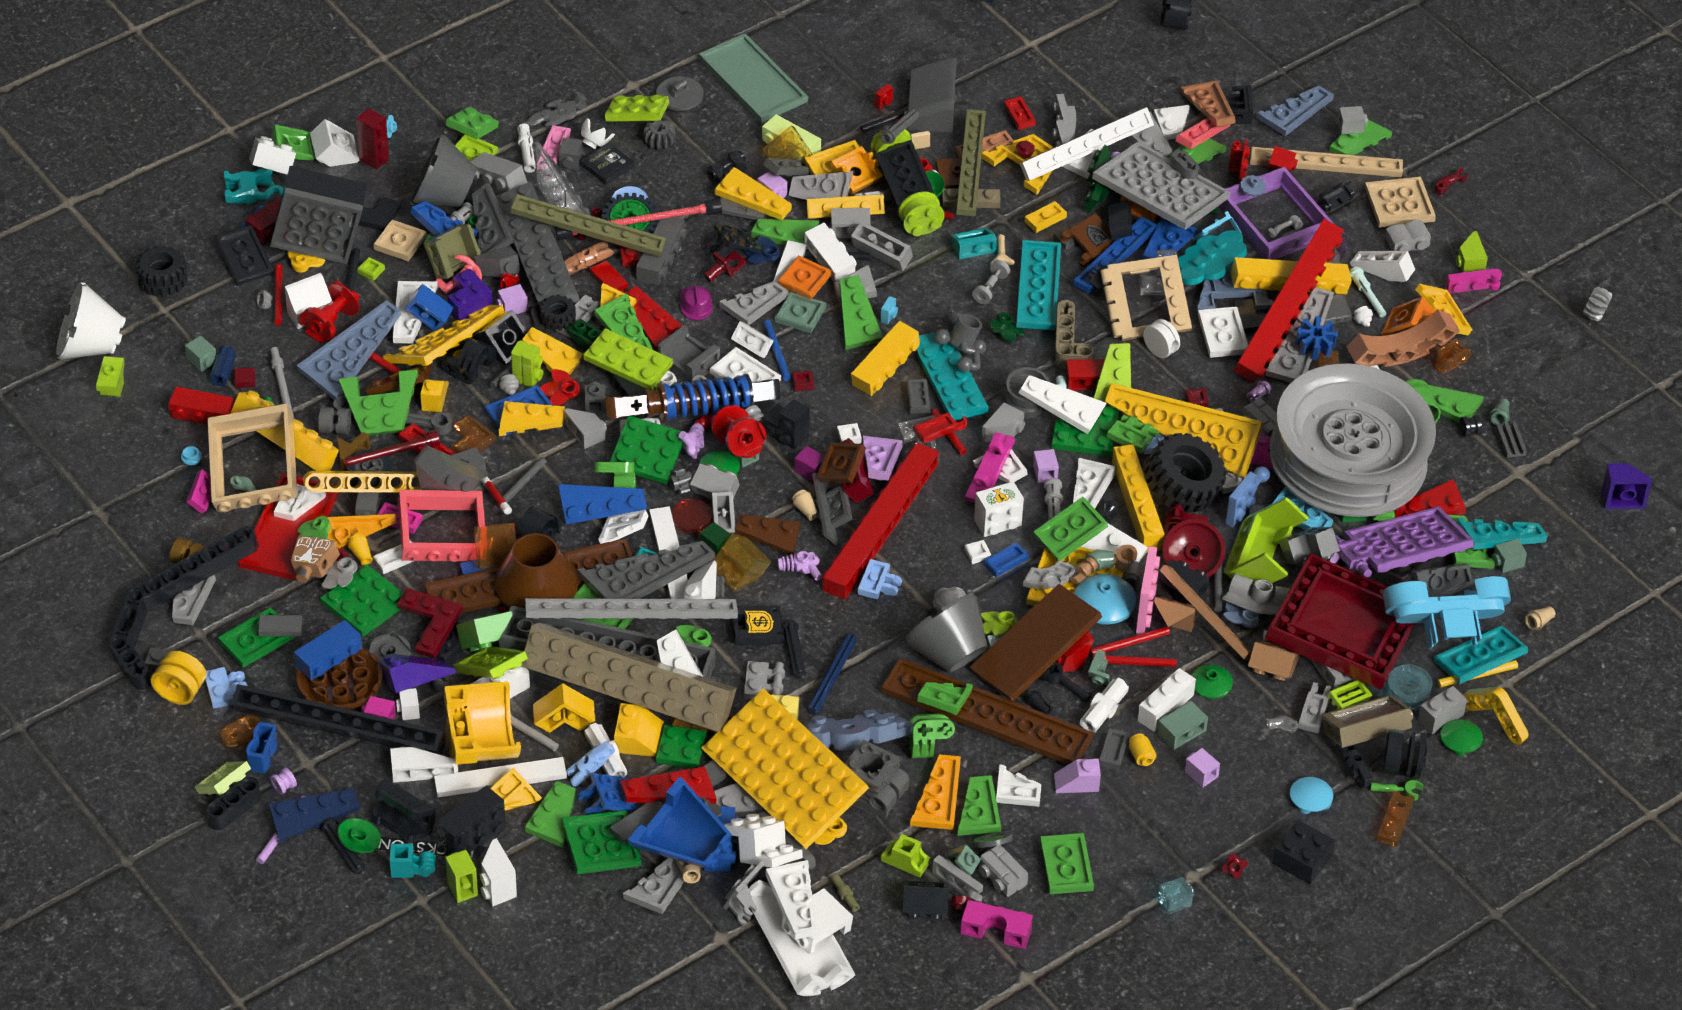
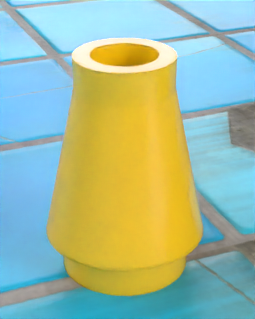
(359, 546)

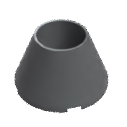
(444, 176)
(952, 635)

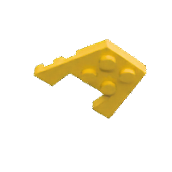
(1001, 152)

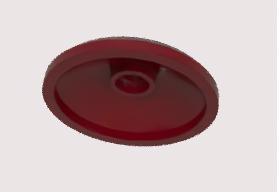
(1197, 536)

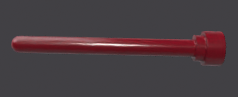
(431, 440)

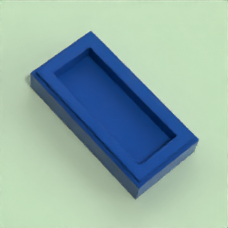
(1006, 559)

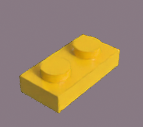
(1045, 216)

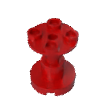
(321, 321)
(738, 431)

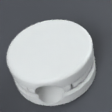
(1161, 338)

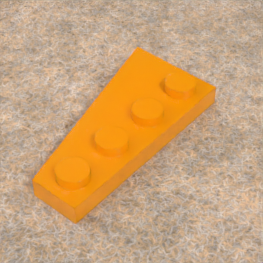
(939, 796)

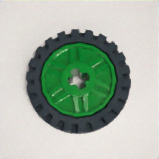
(628, 207)

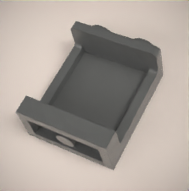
(688, 354)

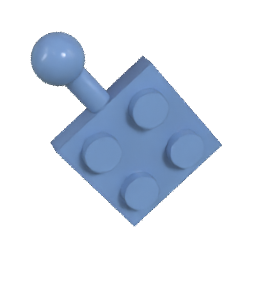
(1243, 495)

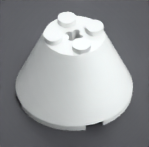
(90, 327)

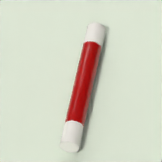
(497, 496)

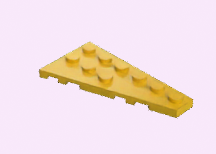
(441, 340)

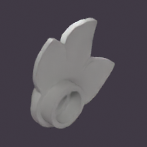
(340, 573)

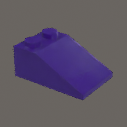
(406, 672)

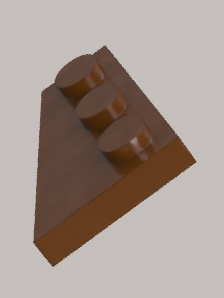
(774, 532)

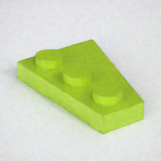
(1115, 369)

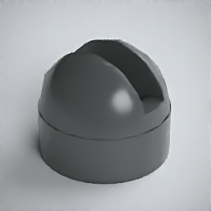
(439, 685)

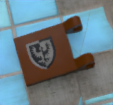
(1092, 236)

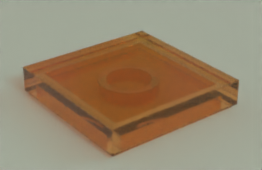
(493, 544)

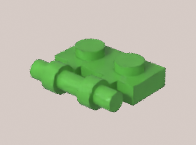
(1132, 431)

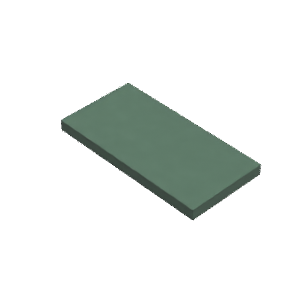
(753, 77)

